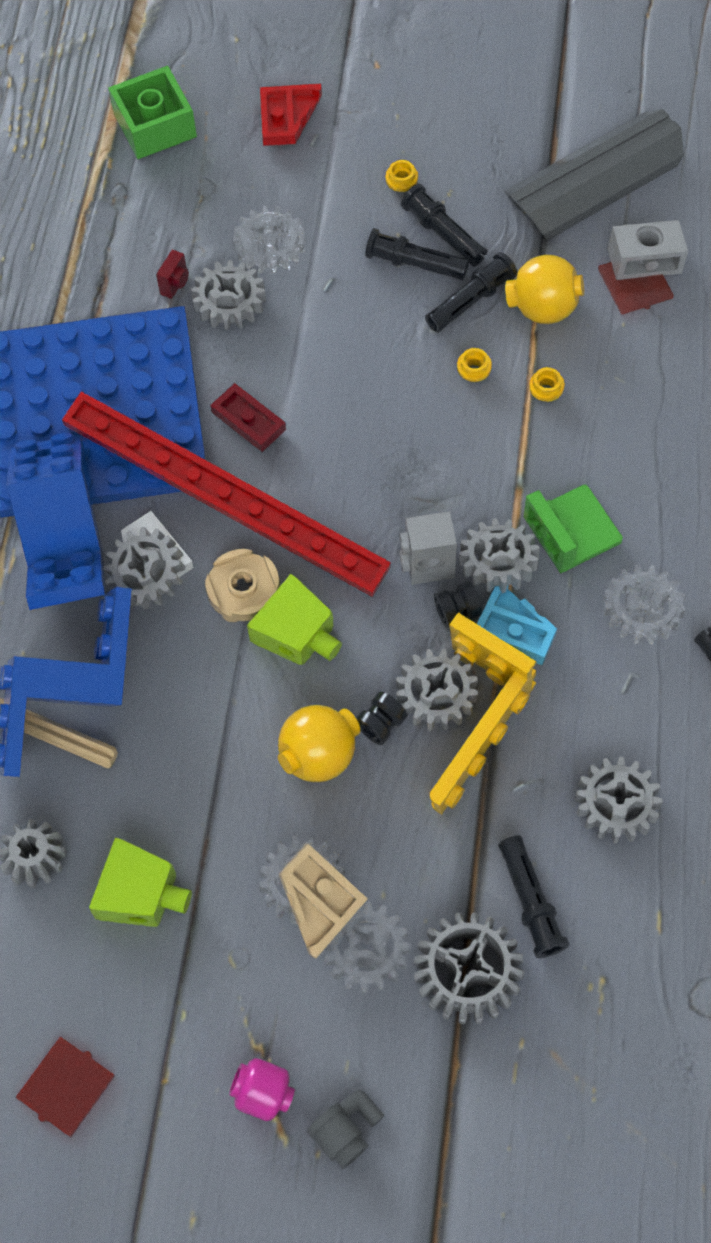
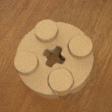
(222, 579)

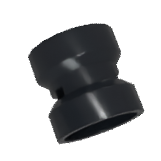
(462, 601)
(381, 718)

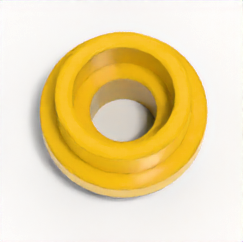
(401, 176)
(476, 357)
(549, 377)

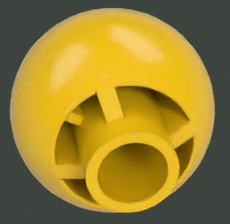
(545, 289)
(317, 742)

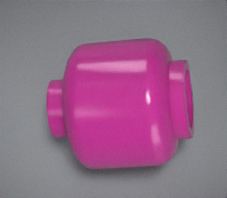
(261, 1089)

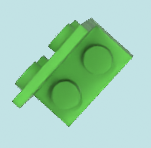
(571, 526)

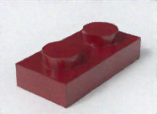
(248, 417)

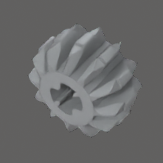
(33, 867)

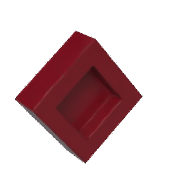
(172, 274)

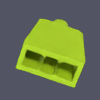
(294, 624)
(137, 887)

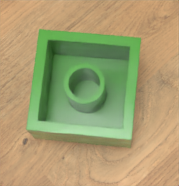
(152, 112)

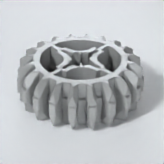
(481, 936)

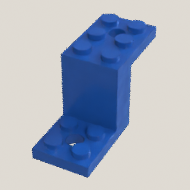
(55, 521)
(65, 680)

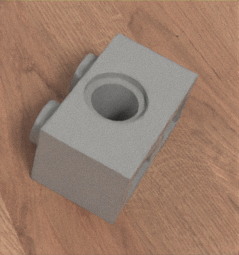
(647, 249)
(428, 548)

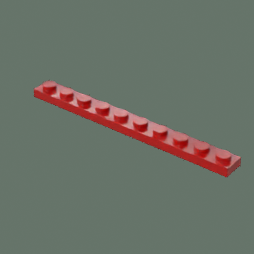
(227, 494)

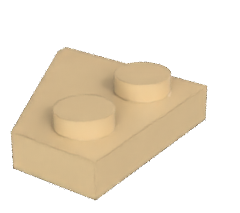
(319, 898)

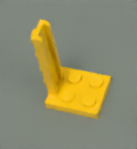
(503, 666)

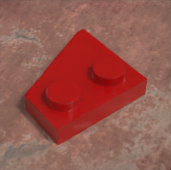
(287, 111)

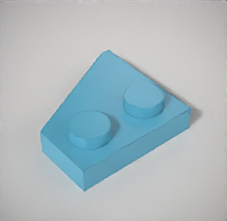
(518, 624)

